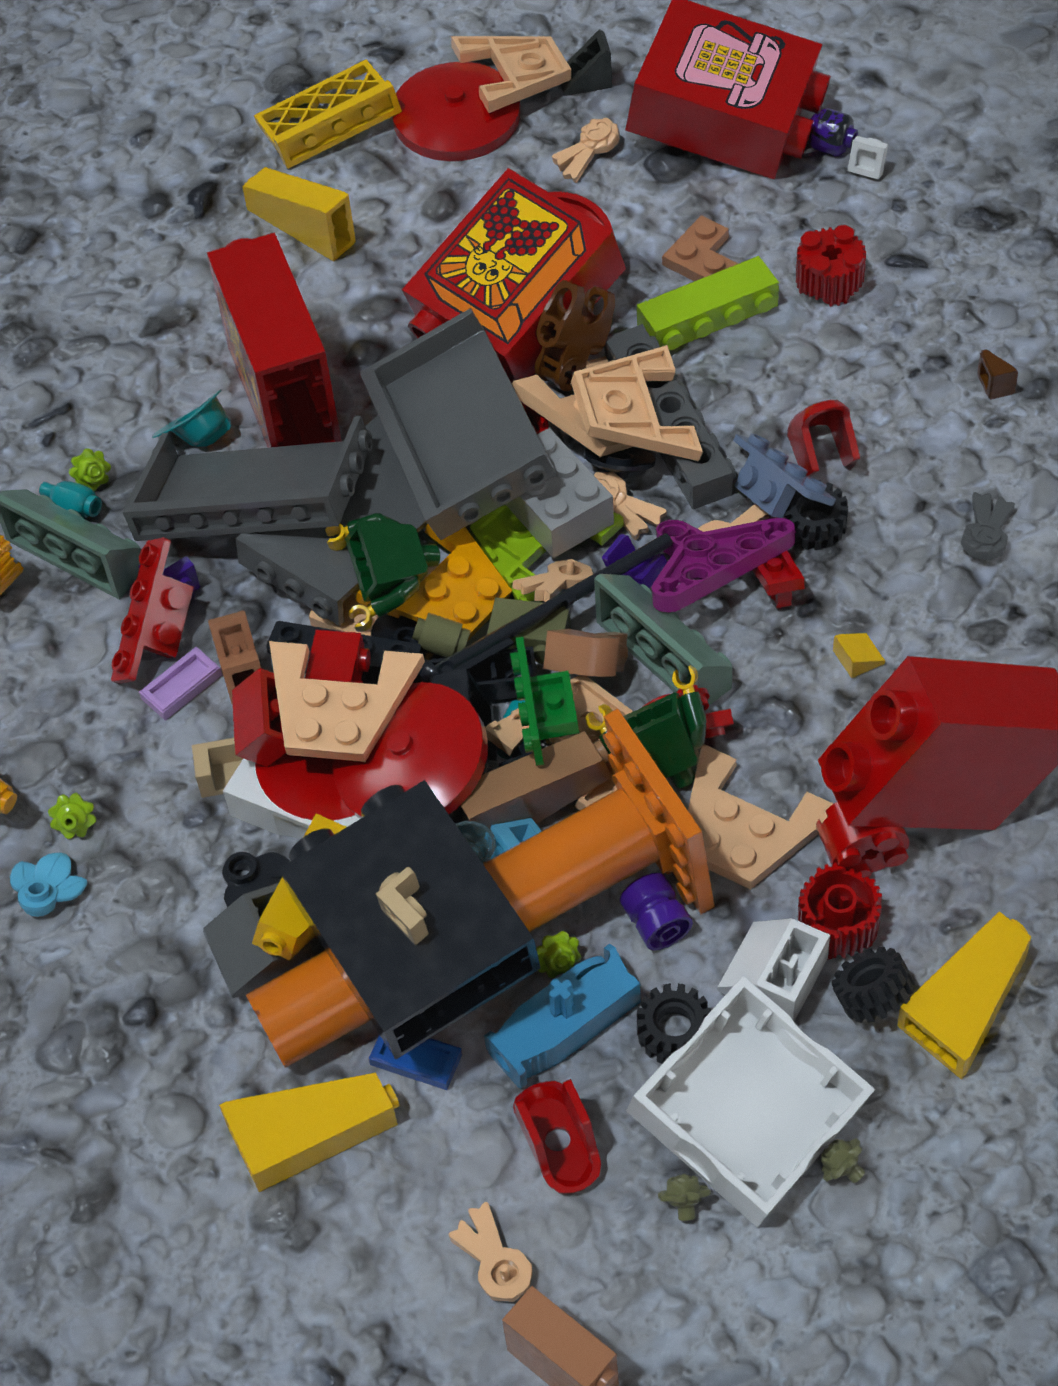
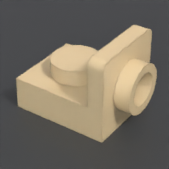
(401, 907)

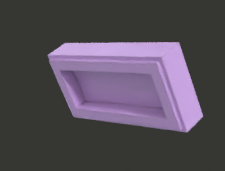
(180, 683)

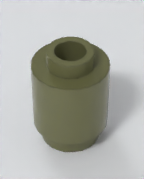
(440, 635)

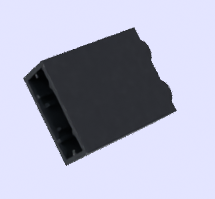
(474, 934)

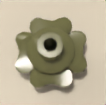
(841, 1160)
(684, 1193)

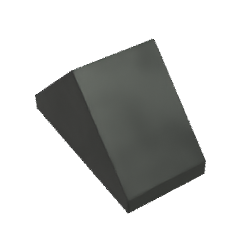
(590, 67)

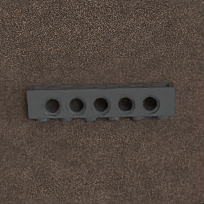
(699, 480)

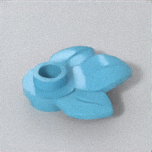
(45, 883)

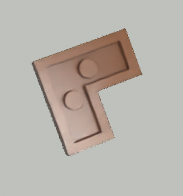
(696, 249)

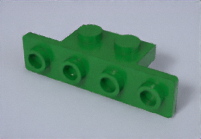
(547, 704)

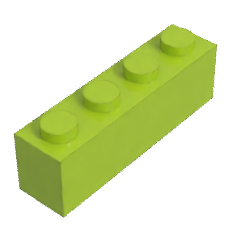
(710, 303)

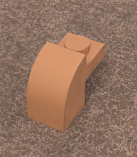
(234, 648)
(585, 652)

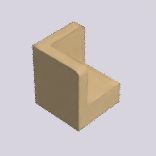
(214, 765)

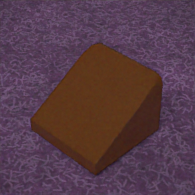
(996, 375)

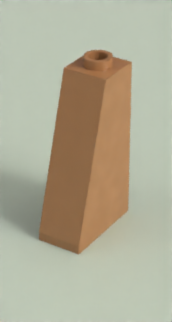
(534, 791)

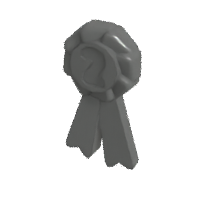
(985, 537)

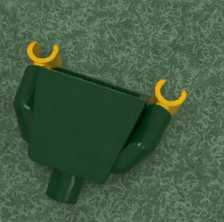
(385, 561)
(668, 729)

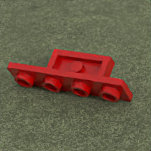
(154, 614)

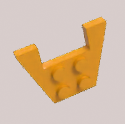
(458, 588)

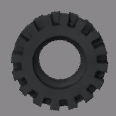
(820, 530)
(873, 984)
(666, 1003)

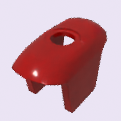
(837, 418)
(553, 1107)

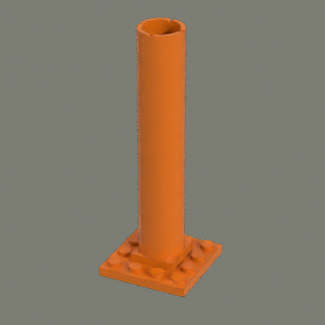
(538, 877)

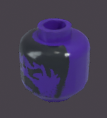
(832, 132)

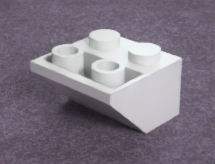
(781, 961)

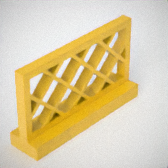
(327, 127)

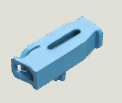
(564, 1016)

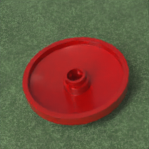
(446, 116)
(428, 739)

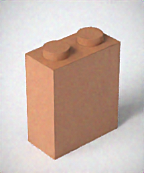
(557, 1345)

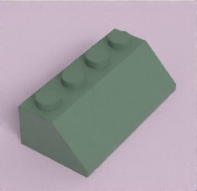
(69, 541)
(659, 637)

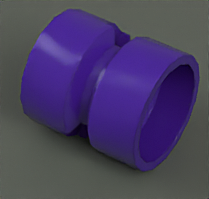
(655, 911)

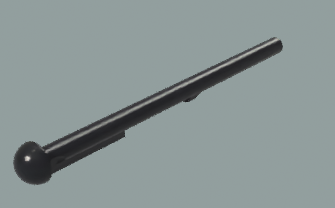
(501, 638)

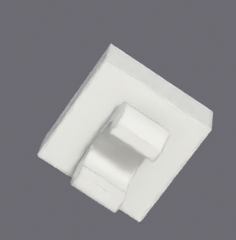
(867, 157)

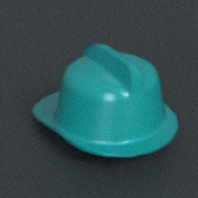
(201, 425)

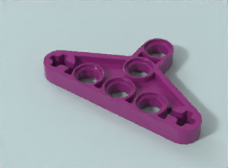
(702, 553)

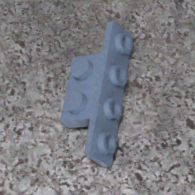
(773, 480)

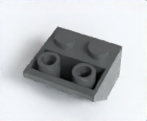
(231, 938)

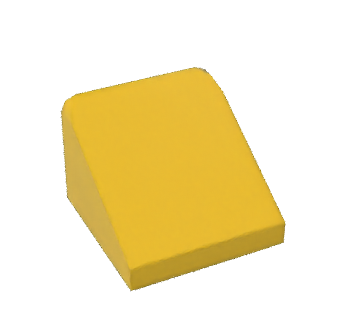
(857, 653)

